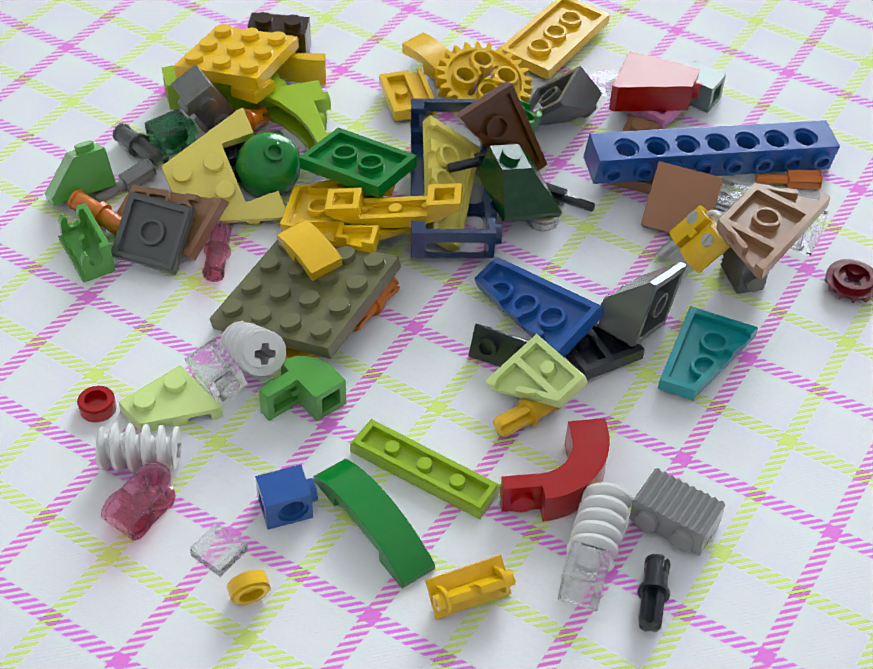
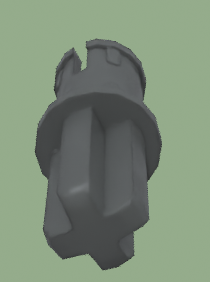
(137, 144)

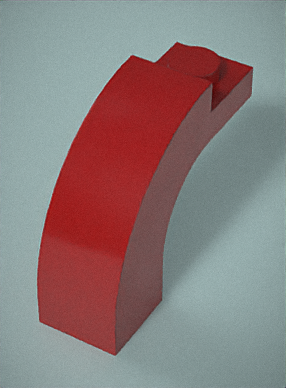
(561, 490)

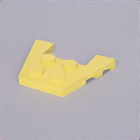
(207, 173)

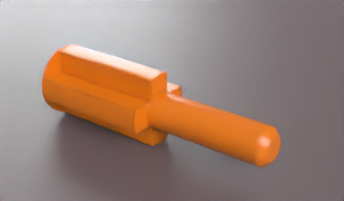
(794, 179)

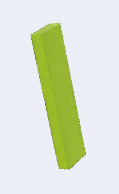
(425, 468)

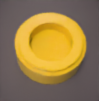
(248, 587)

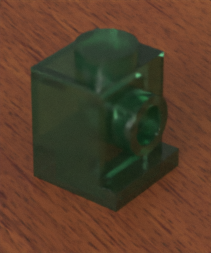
(171, 132)

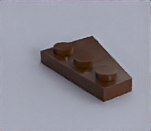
(501, 120)

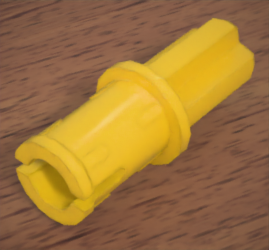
(524, 414)

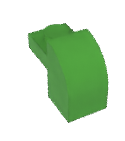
(305, 382)

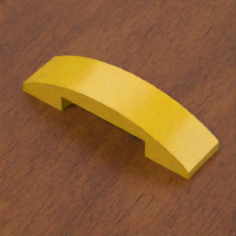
(393, 212)

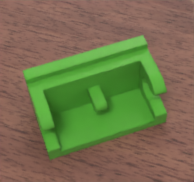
(86, 245)

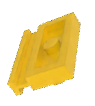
(401, 88)

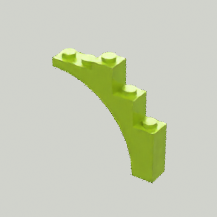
(295, 107)

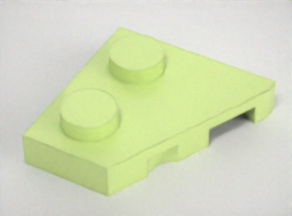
(538, 375)
(169, 401)

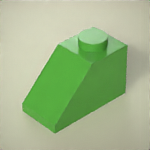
(81, 169)

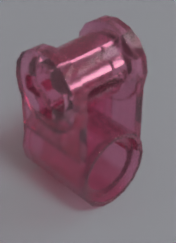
(140, 504)

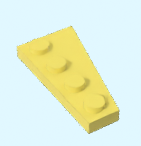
(442, 147)

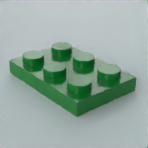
(358, 162)

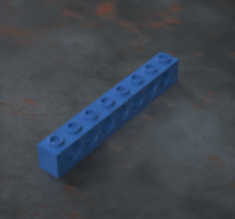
(711, 150)

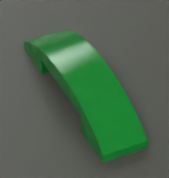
(379, 519)

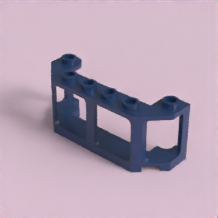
(420, 236)

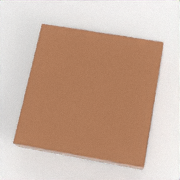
(677, 193)

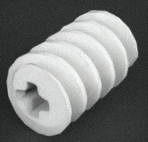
(254, 348)
(135, 449)
(602, 517)

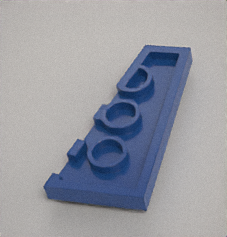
(539, 305)

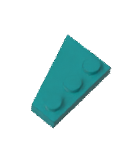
(702, 351)

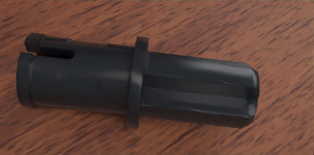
(653, 592)

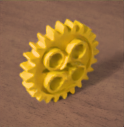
(470, 68)

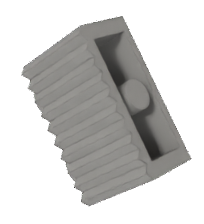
(676, 512)

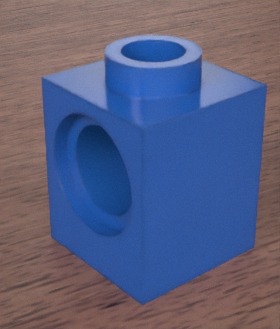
(286, 496)

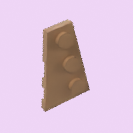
(205, 219)

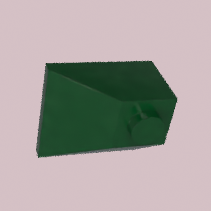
(516, 185)

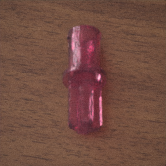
(217, 252)

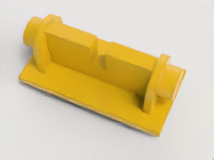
(469, 586)

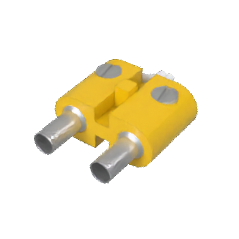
(697, 239)

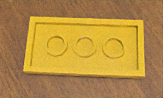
(555, 36)

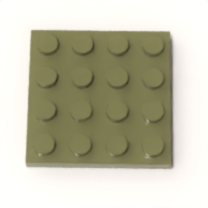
(305, 312)

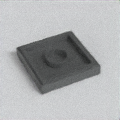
(153, 232)

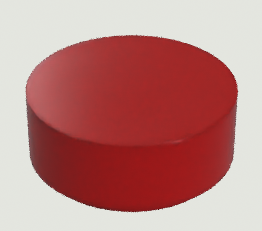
(96, 404)

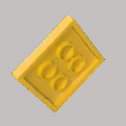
(239, 55)

